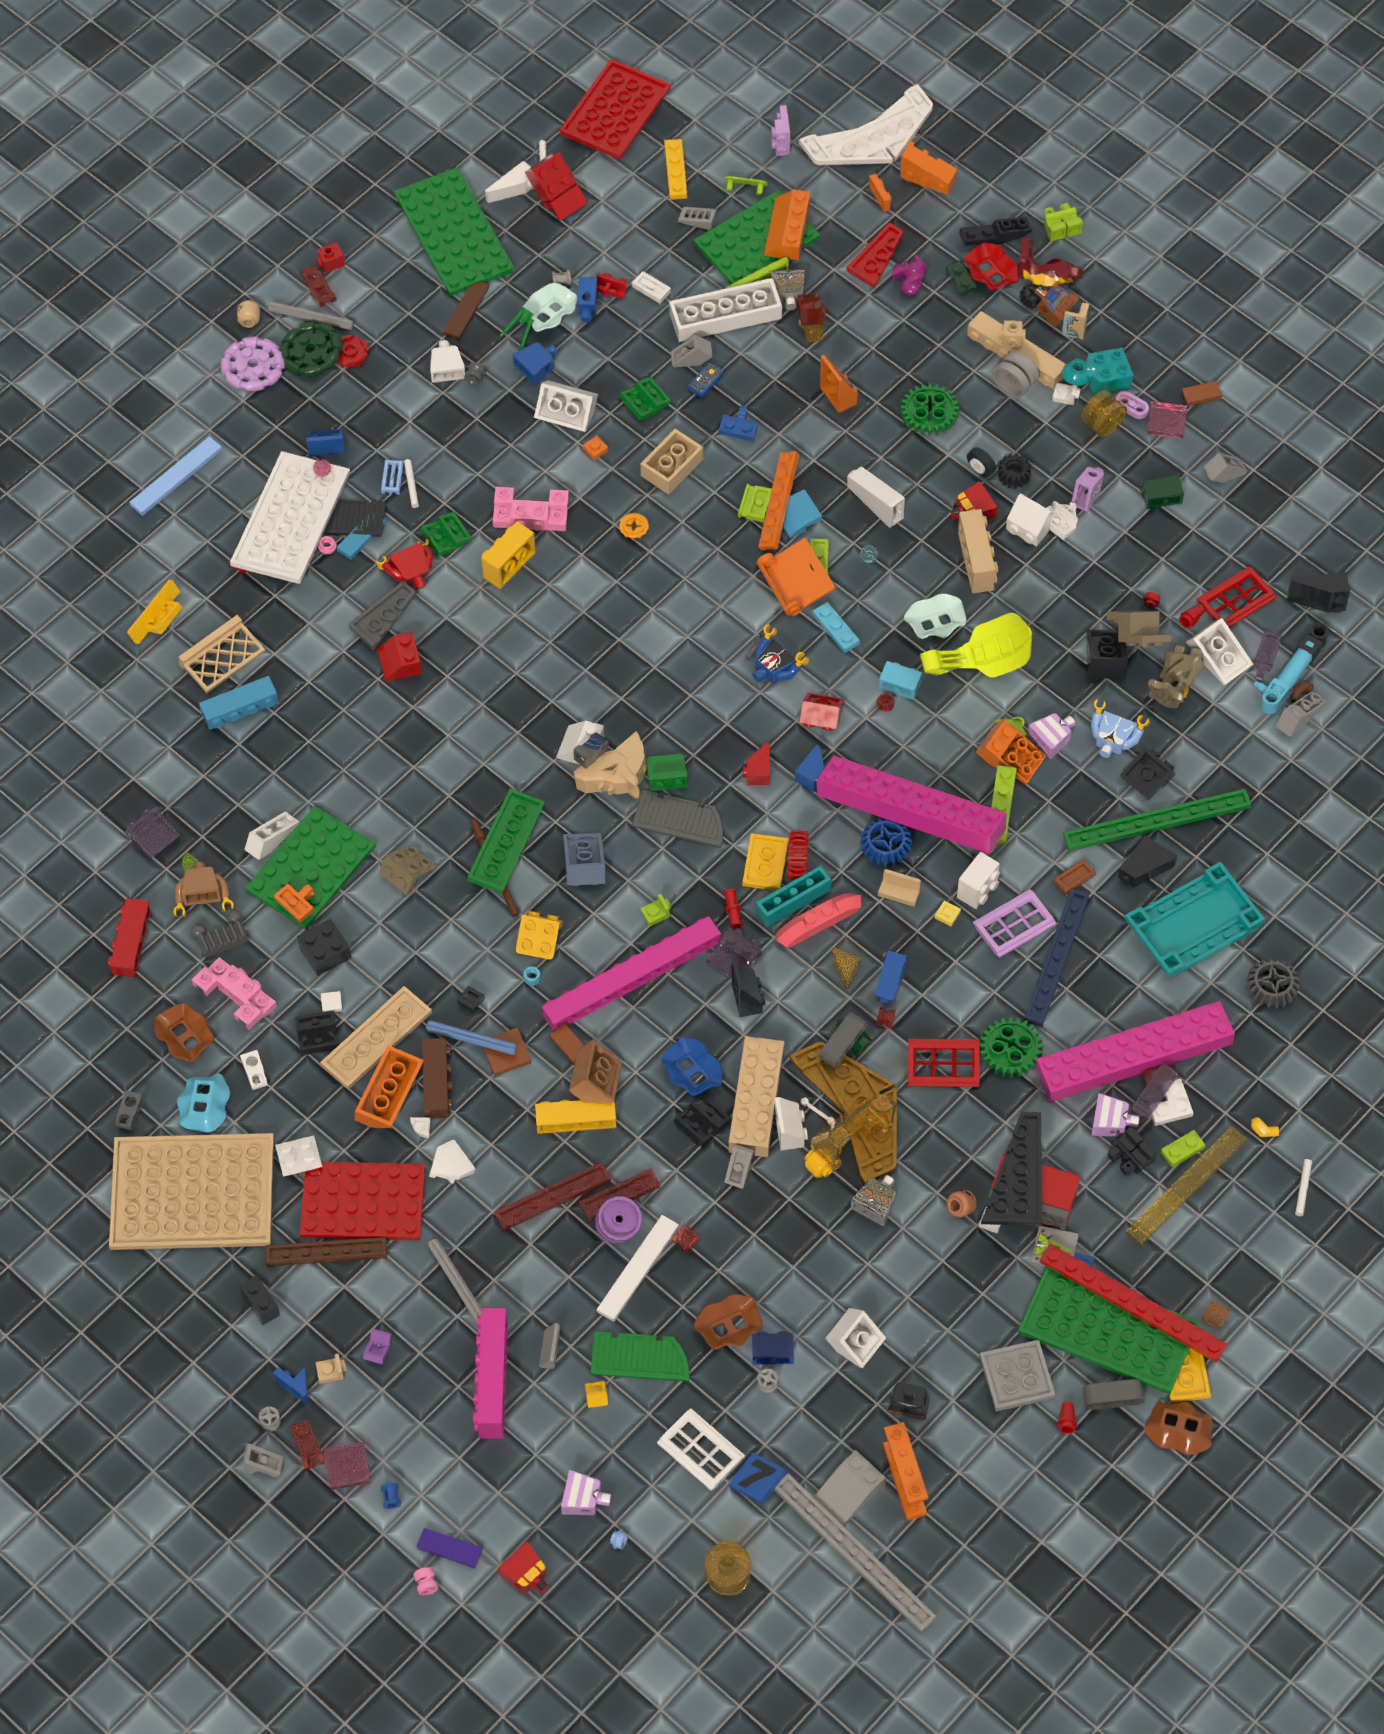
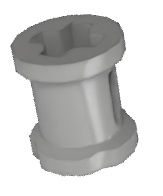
(562, 278)

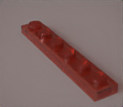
(552, 1196)

